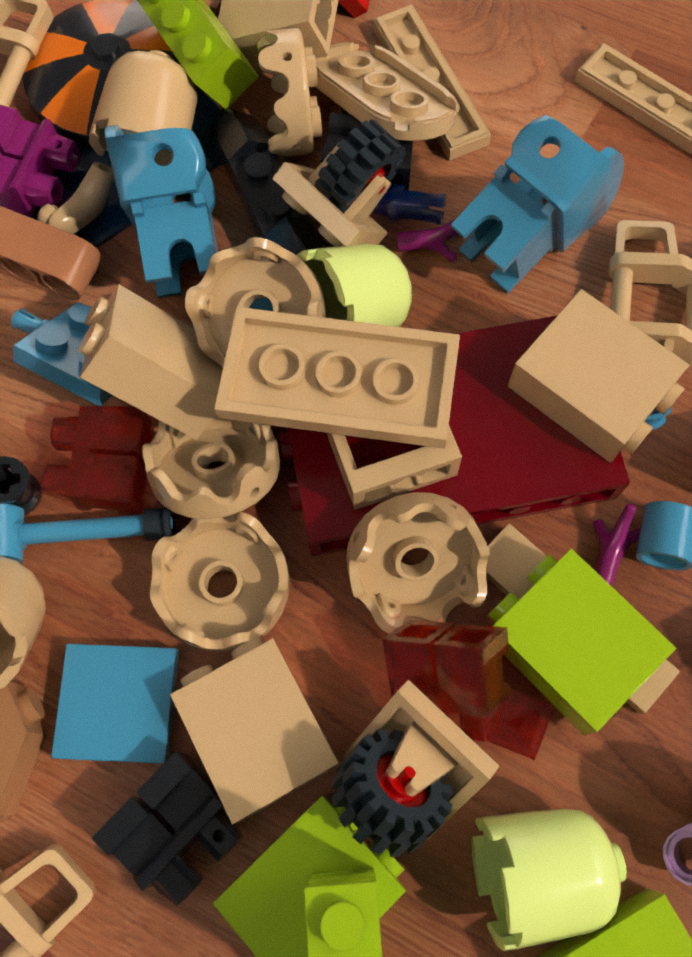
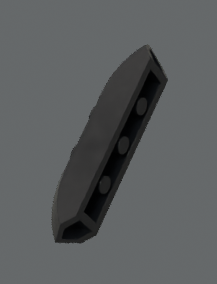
(251, 167)

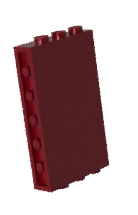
(511, 451)

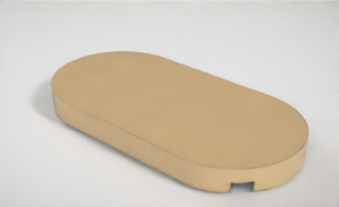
(386, 90)

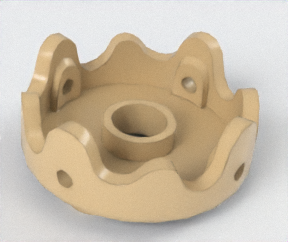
(293, 73)
(238, 279)
(184, 485)
(189, 560)
(422, 591)

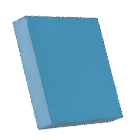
(116, 704)

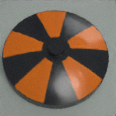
(76, 58)

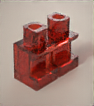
(105, 459)
(452, 668)

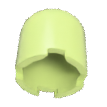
(361, 283)
(546, 875)

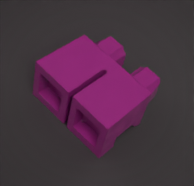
(28, 161)

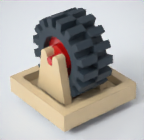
(346, 185)
(408, 774)

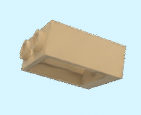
(396, 474)

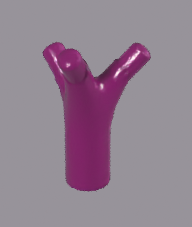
(429, 239)
(615, 543)

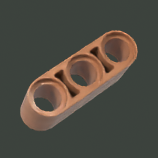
(46, 255)

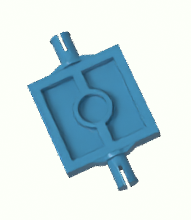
(53, 349)

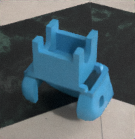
(146, 191)
(512, 216)

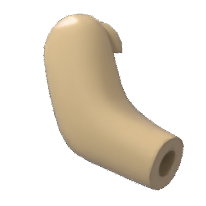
(84, 204)

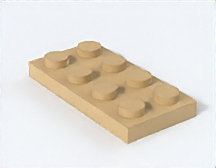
(339, 377)

